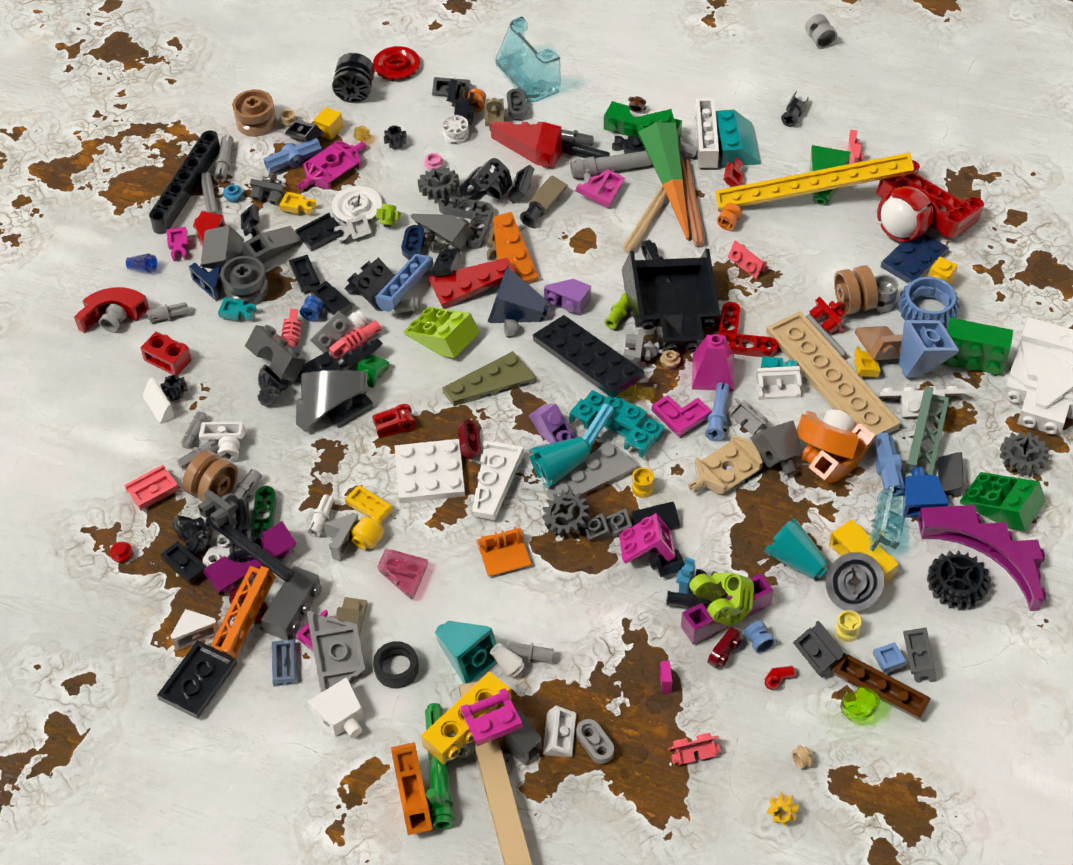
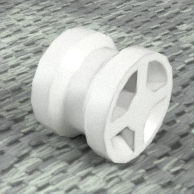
(229, 448)

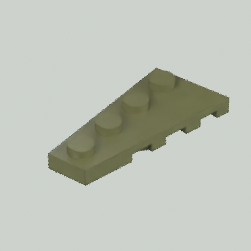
(490, 379)

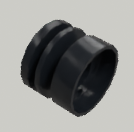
(353, 77)

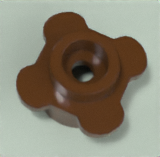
(637, 104)

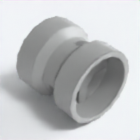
(112, 318)

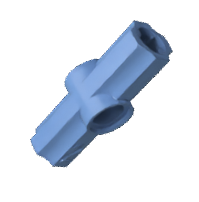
(292, 155)
(888, 463)

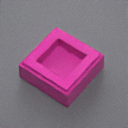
(665, 677)

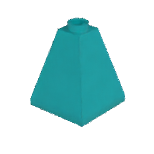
(467, 648)

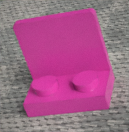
(645, 536)

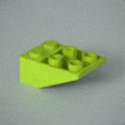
(443, 330)

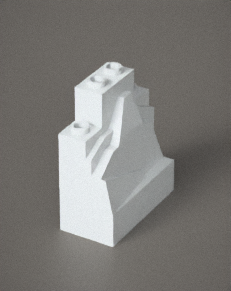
(1043, 376)

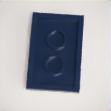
(914, 258)

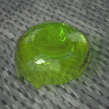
(860, 705)

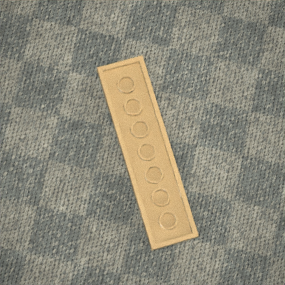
(831, 374)

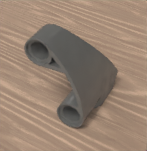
(325, 391)

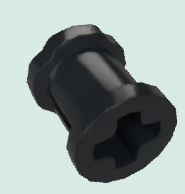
(532, 213)

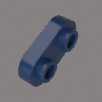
(413, 241)

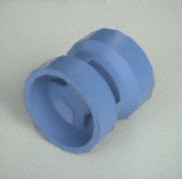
(759, 636)

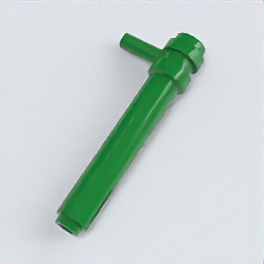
(439, 793)

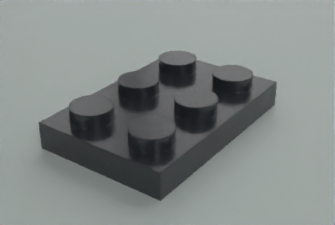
(197, 679)

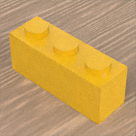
(854, 538)

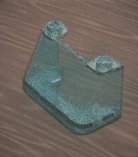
(526, 68)

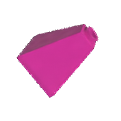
(713, 364)

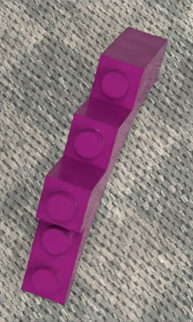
(994, 540)

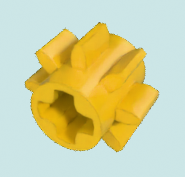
(783, 808)

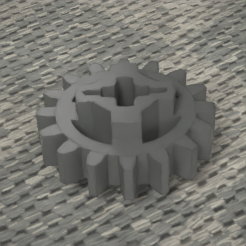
(438, 183)
(1013, 452)
(566, 513)

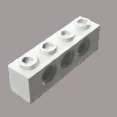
(706, 133)

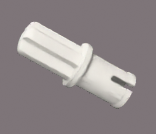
(320, 516)

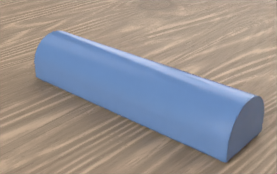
(403, 282)

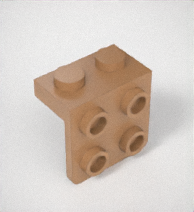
(880, 342)

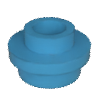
(233, 193)

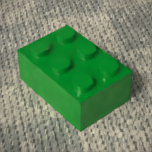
(979, 346)

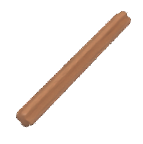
(691, 203)

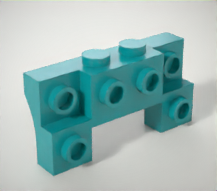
(626, 420)

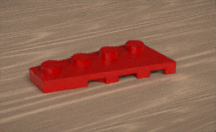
(468, 281)

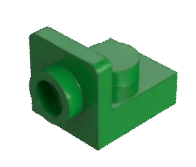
(373, 367)

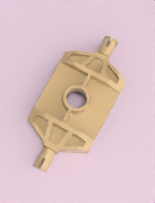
(738, 454)

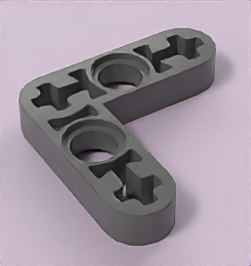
(448, 207)

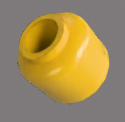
(367, 532)

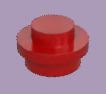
(121, 552)

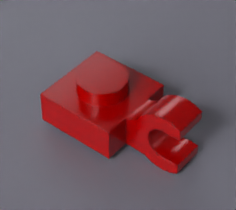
(733, 174)

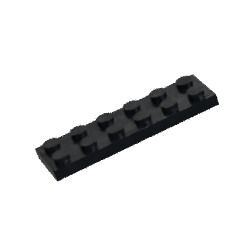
(588, 356)

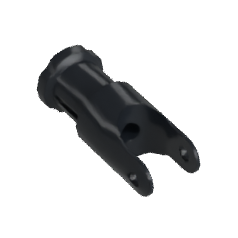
(793, 111)

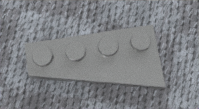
(599, 469)

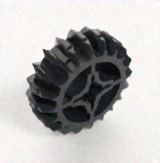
(959, 572)

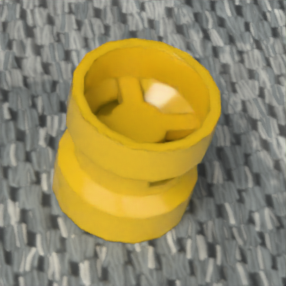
(642, 482)

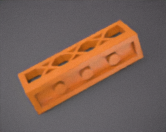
(246, 612)

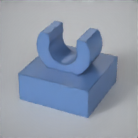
(889, 657)

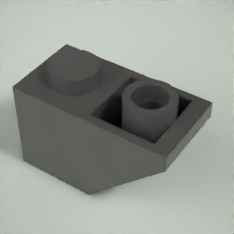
(523, 742)

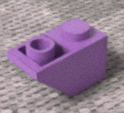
(569, 295)
(551, 423)

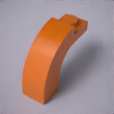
(826, 437)
(835, 467)
(411, 788)

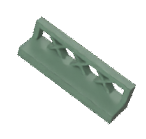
(918, 437)

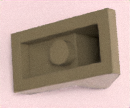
(353, 611)

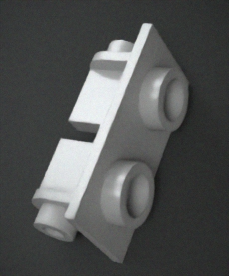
(331, 332)
(744, 411)

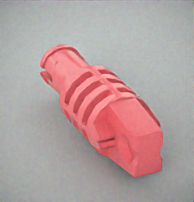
(292, 328)
(354, 339)

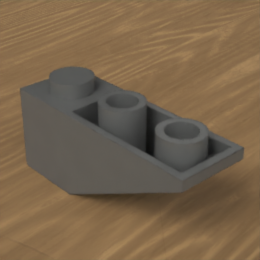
(270, 243)

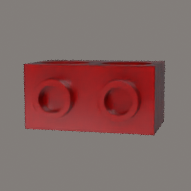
(166, 353)

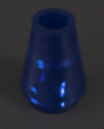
(143, 263)

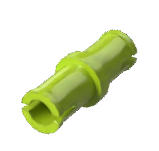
(618, 311)

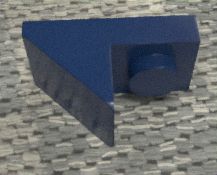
(208, 281)

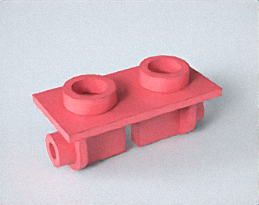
(747, 260)
(685, 750)

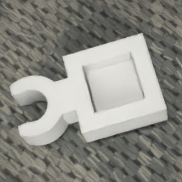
(355, 227)

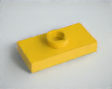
(368, 503)

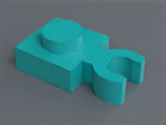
(235, 308)

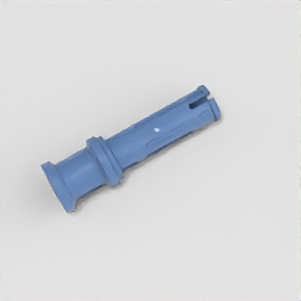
(717, 418)

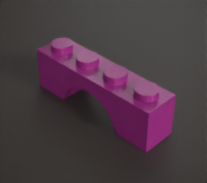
(226, 573)
(699, 624)

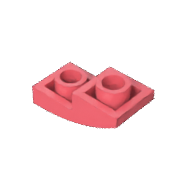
(854, 147)

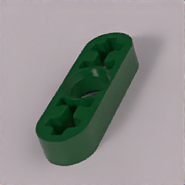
(259, 507)

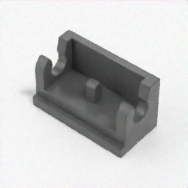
(919, 654)

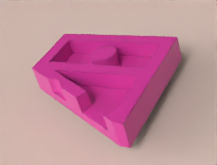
(602, 187)

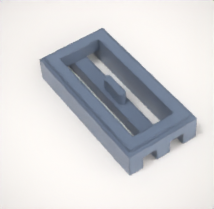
(285, 679)

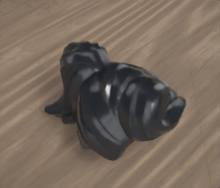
(270, 386)
(192, 532)

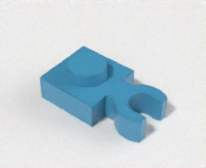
(685, 575)

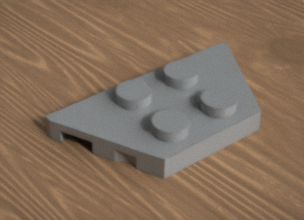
(335, 649)

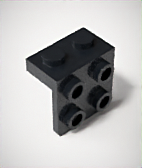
(370, 281)

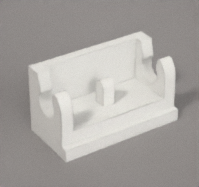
(778, 382)

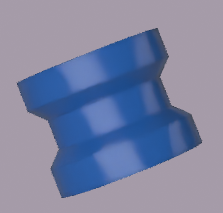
(311, 308)

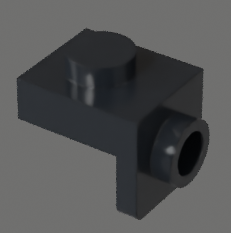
(453, 90)
(663, 566)

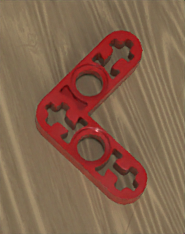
(732, 335)

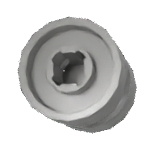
(821, 31)
(887, 293)

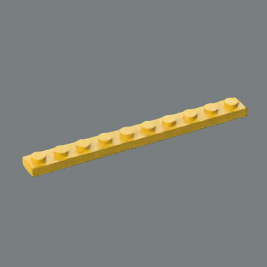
(816, 181)

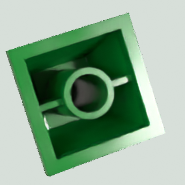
(826, 158)

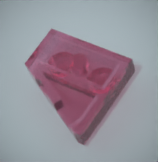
(403, 570)

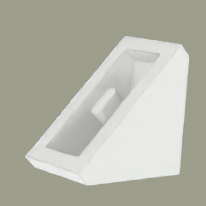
(191, 628)

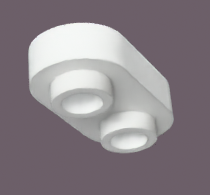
(217, 550)

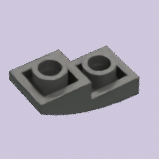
(608, 527)

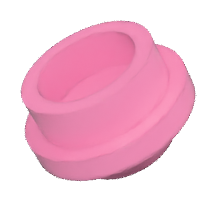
(433, 160)

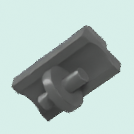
(270, 186)
(219, 508)

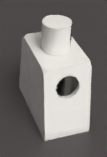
(338, 709)

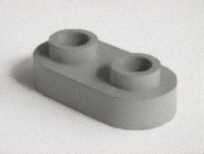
(597, 742)

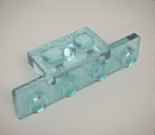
(886, 524)

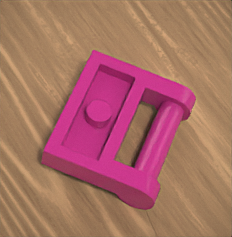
(494, 723)

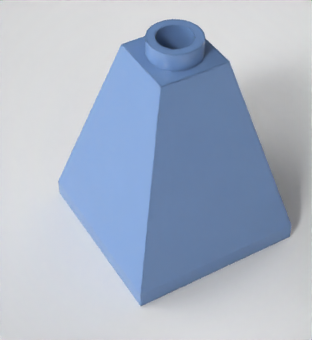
(924, 347)

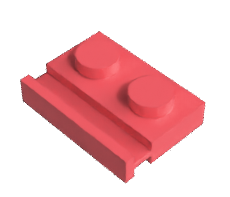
(151, 487)

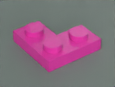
(680, 419)

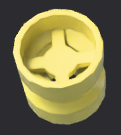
(848, 626)

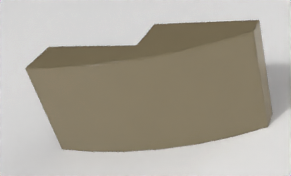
(549, 192)

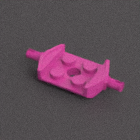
(321, 172)

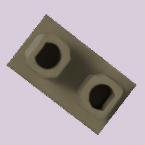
(494, 111)

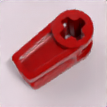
(393, 421)

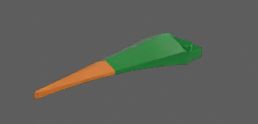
(660, 141)

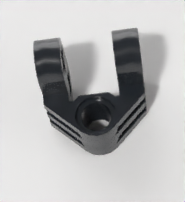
(491, 184)

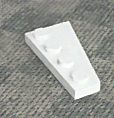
(496, 473)

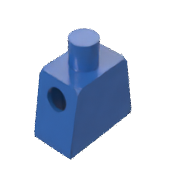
(922, 492)

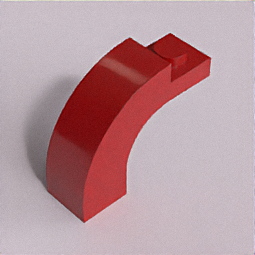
(97, 303)

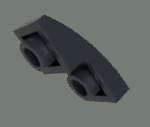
(354, 356)

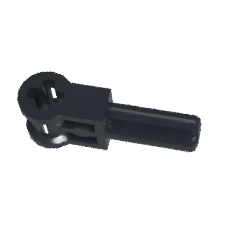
(243, 527)

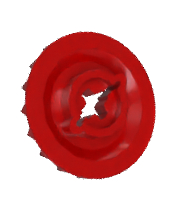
(385, 62)

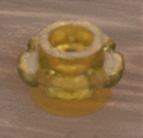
(361, 133)

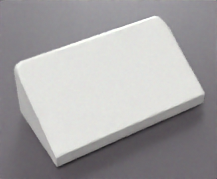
(157, 401)
(217, 430)
(559, 732)

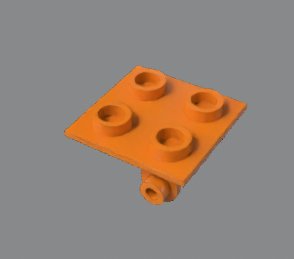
(503, 551)

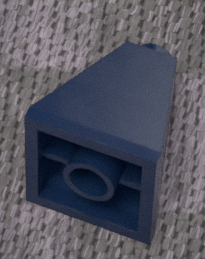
(517, 301)

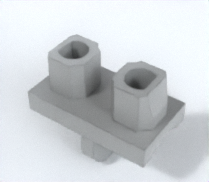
(636, 341)

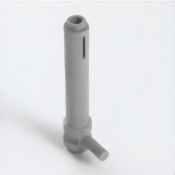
(593, 166)

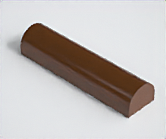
(887, 688)

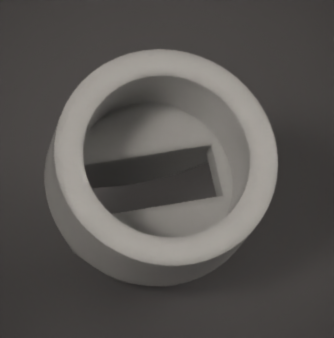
(511, 327)

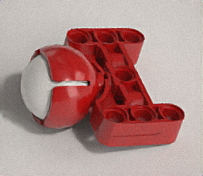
(914, 203)

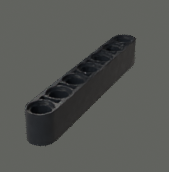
(184, 182)

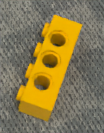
(435, 737)

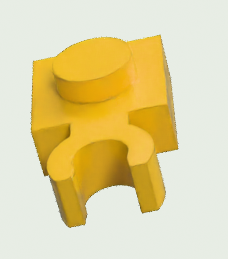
(295, 202)
(865, 364)

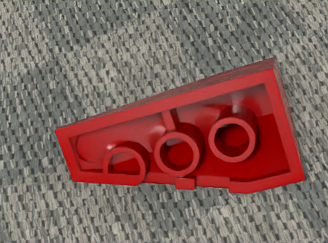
(536, 142)

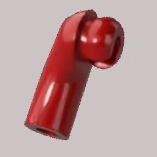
(777, 674)

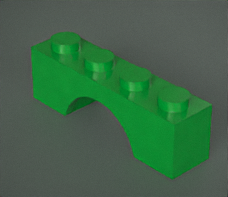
(621, 121)

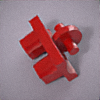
(832, 314)

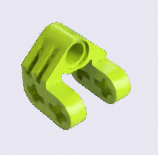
(716, 586)

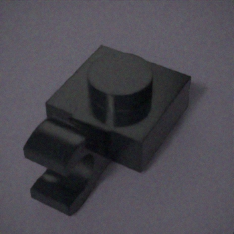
(249, 220)

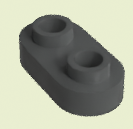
(516, 103)

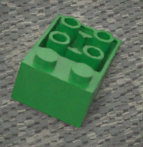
(1005, 499)

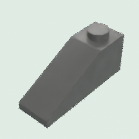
(445, 227)

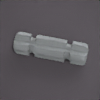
(193, 430)

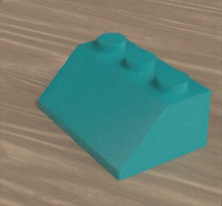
(736, 138)

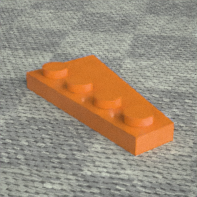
(511, 245)

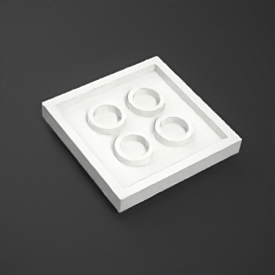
(429, 471)

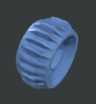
(929, 288)

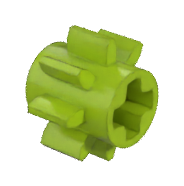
(388, 214)

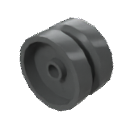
(245, 279)

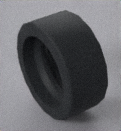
(395, 680)

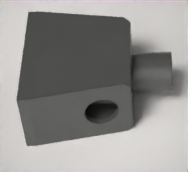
(779, 446)

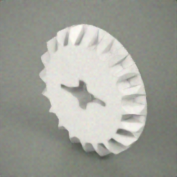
(347, 199)

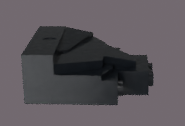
(673, 297)

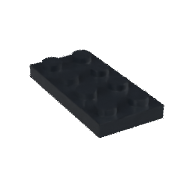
(346, 410)

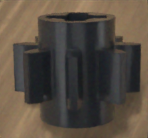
(395, 137)
(174, 387)

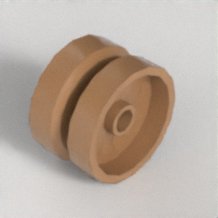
(254, 112)
(856, 289)
(211, 473)

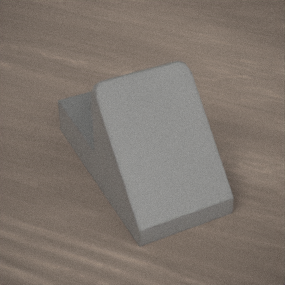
(341, 535)

